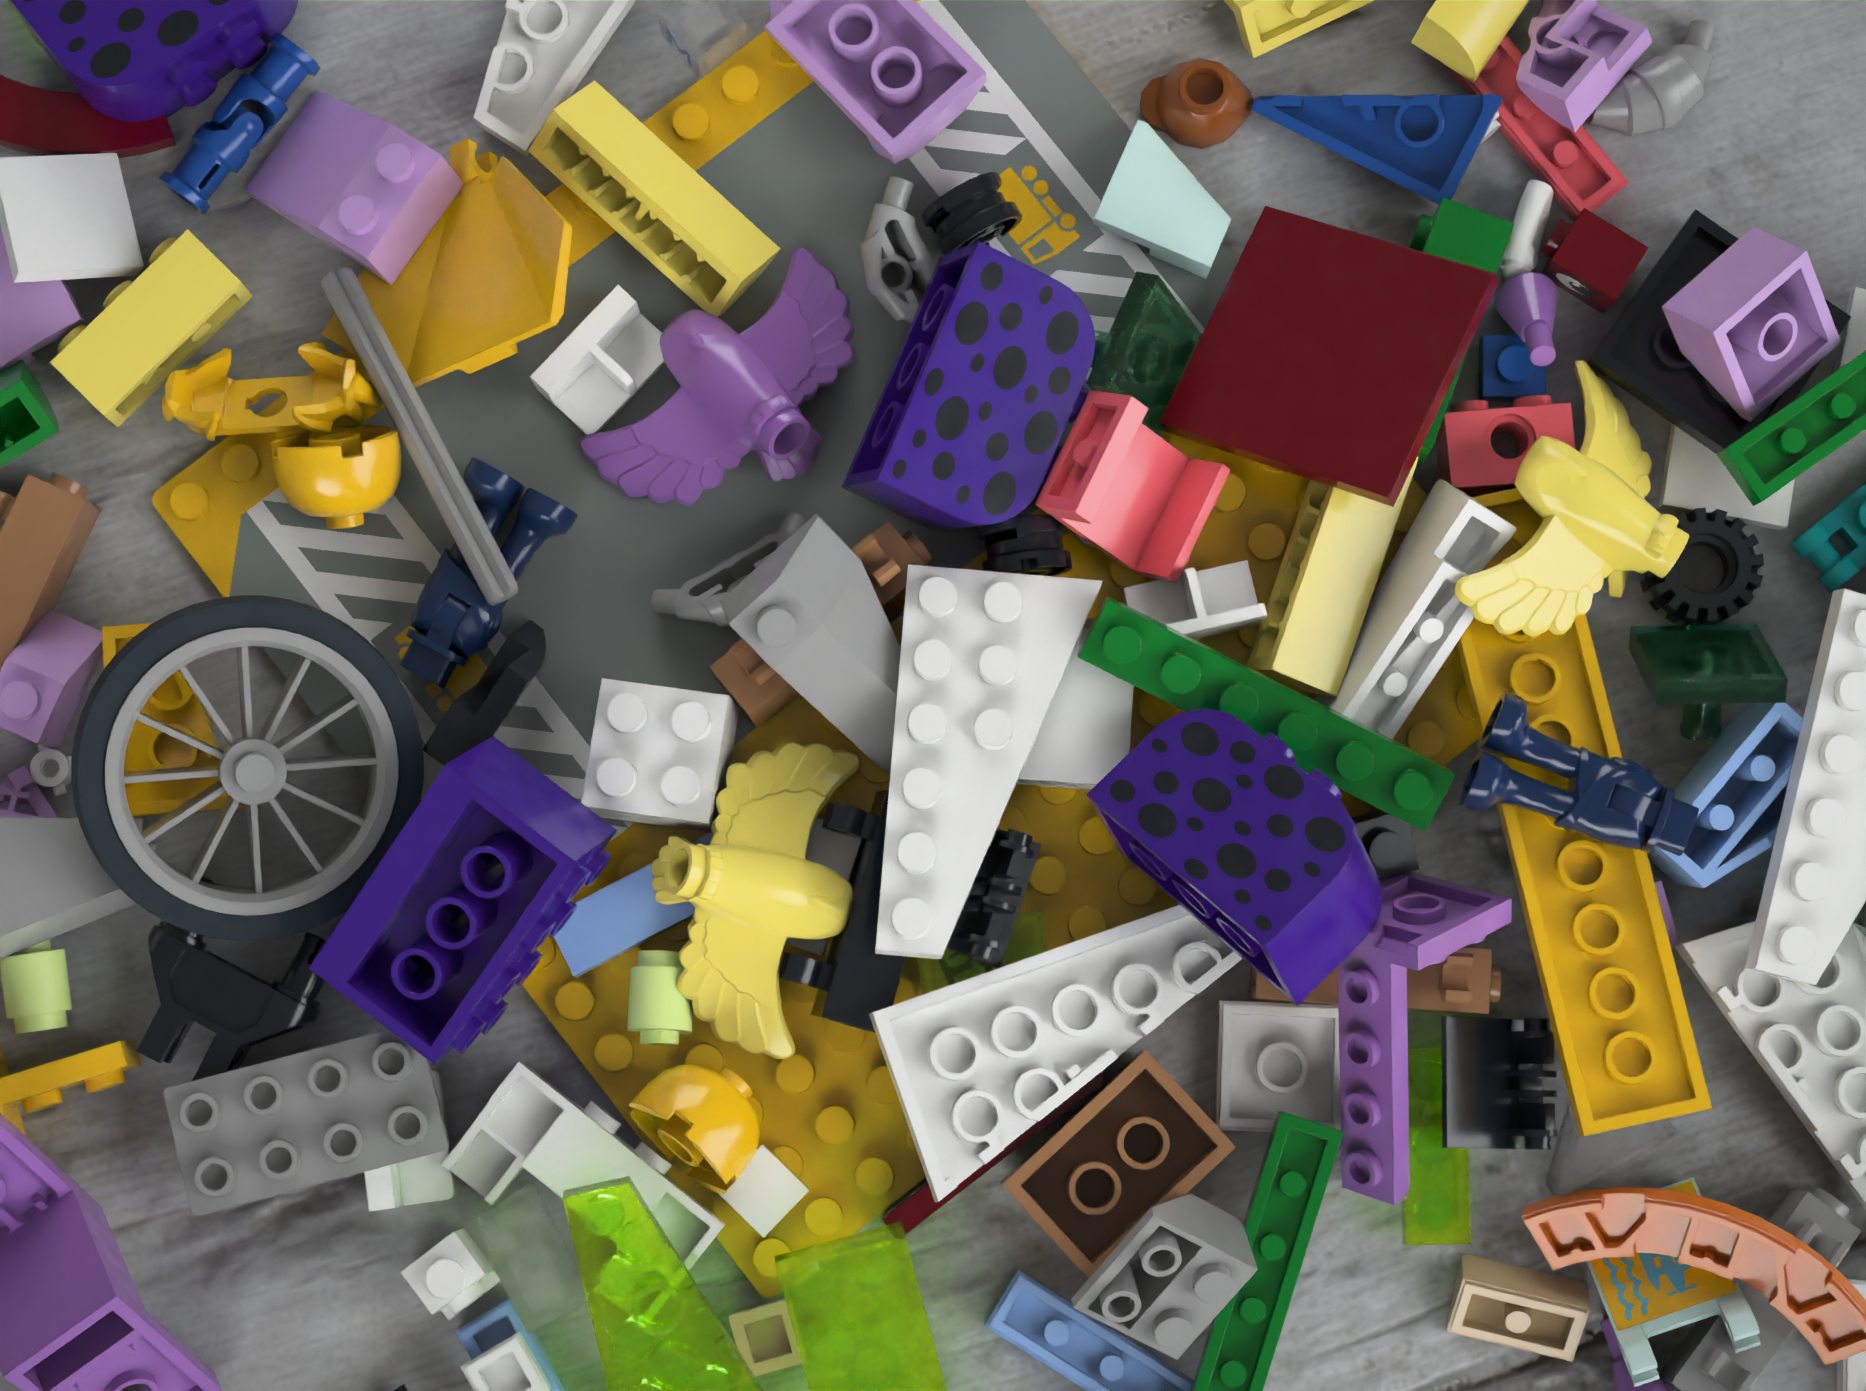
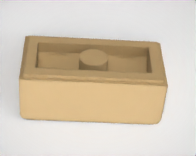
(1518, 1307)

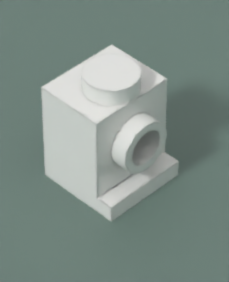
(451, 1275)

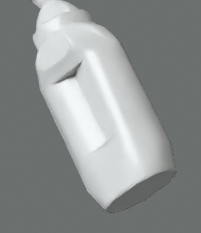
(1528, 229)

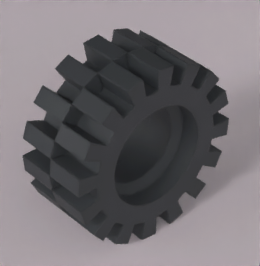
(1738, 579)

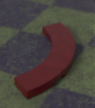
(65, 124)

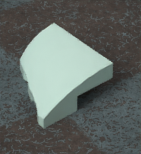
(1162, 205)

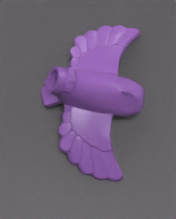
(735, 393)

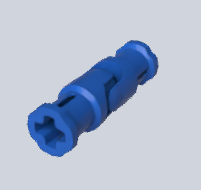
(227, 139)

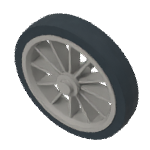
(247, 767)

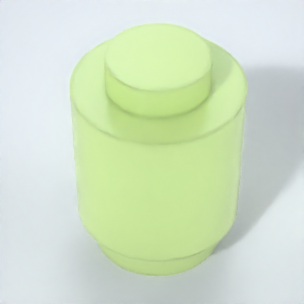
(36, 988)
(654, 1001)

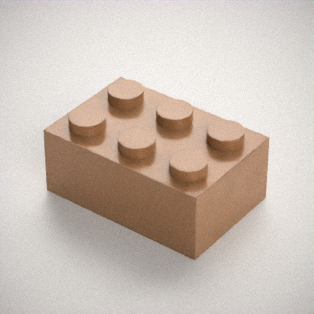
(1115, 1160)

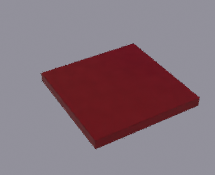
(1329, 354)

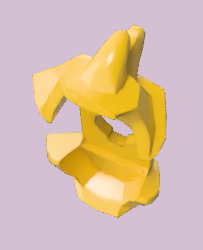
(219, 405)

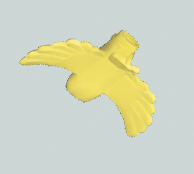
(1589, 529)
(756, 891)

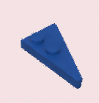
(1409, 139)

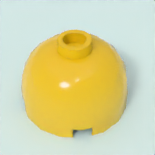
(338, 472)
(701, 1121)

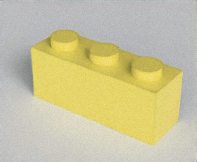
(150, 327)

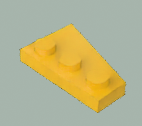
(153, 749)

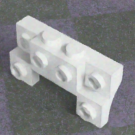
(572, 1147)

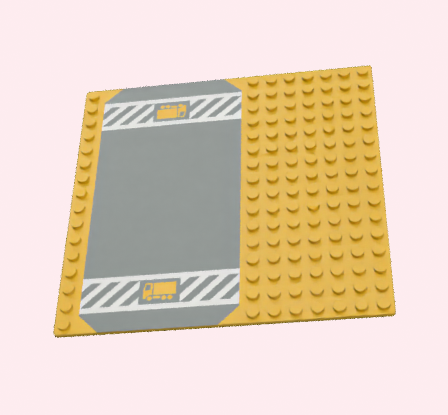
(807, 183)

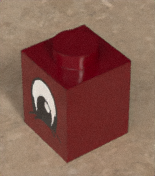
(1591, 259)

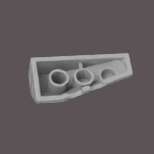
(824, 633)

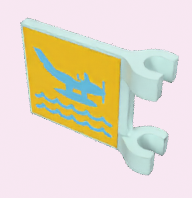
(1659, 1294)

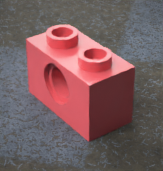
(1465, 442)

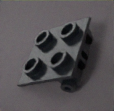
(995, 898)
(1497, 1083)

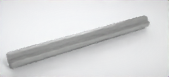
(419, 435)

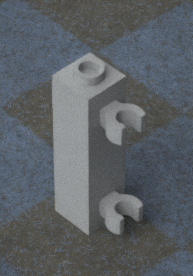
(1706, 1355)

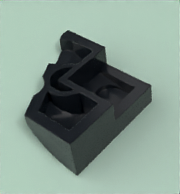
(486, 705)

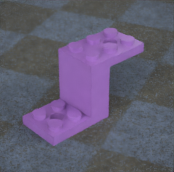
(67, 1293)

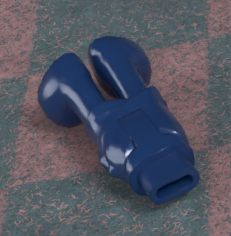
(451, 610)
(1604, 798)

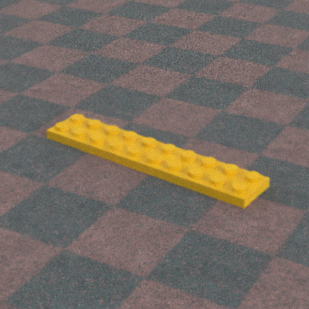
(1585, 901)

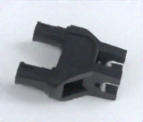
(224, 999)

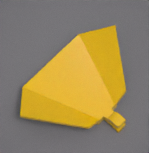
(478, 279)

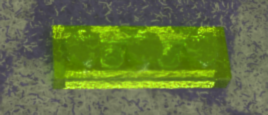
(1439, 1188)

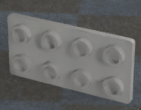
(303, 1120)

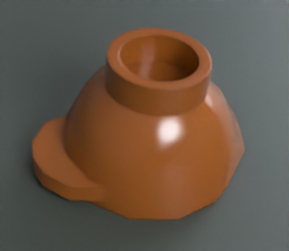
(1197, 103)

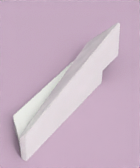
(1415, 609)

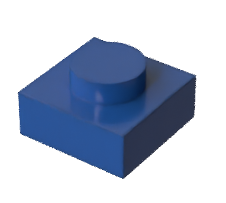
(1507, 369)

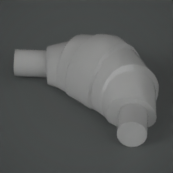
(1661, 88)
(893, 254)
(701, 596)

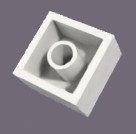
(659, 754)

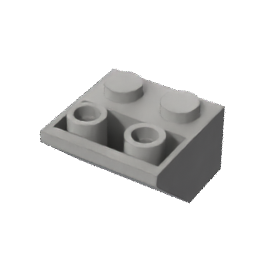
(1170, 1274)

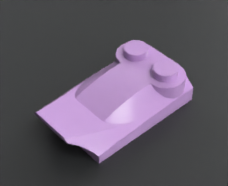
(880, 66)

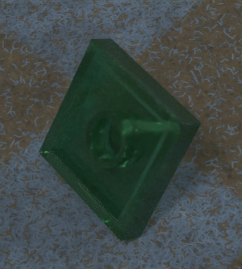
(1145, 348)
(1706, 669)

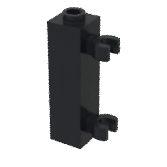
(853, 977)

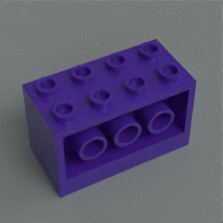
(465, 900)

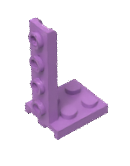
(1416, 927)

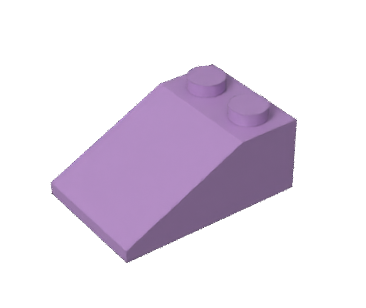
(356, 184)

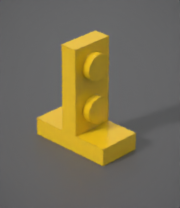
(42, 1085)

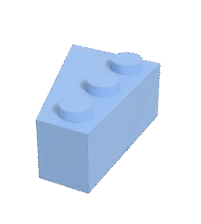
(1737, 793)

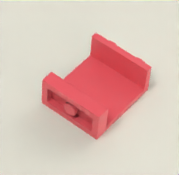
(1130, 488)

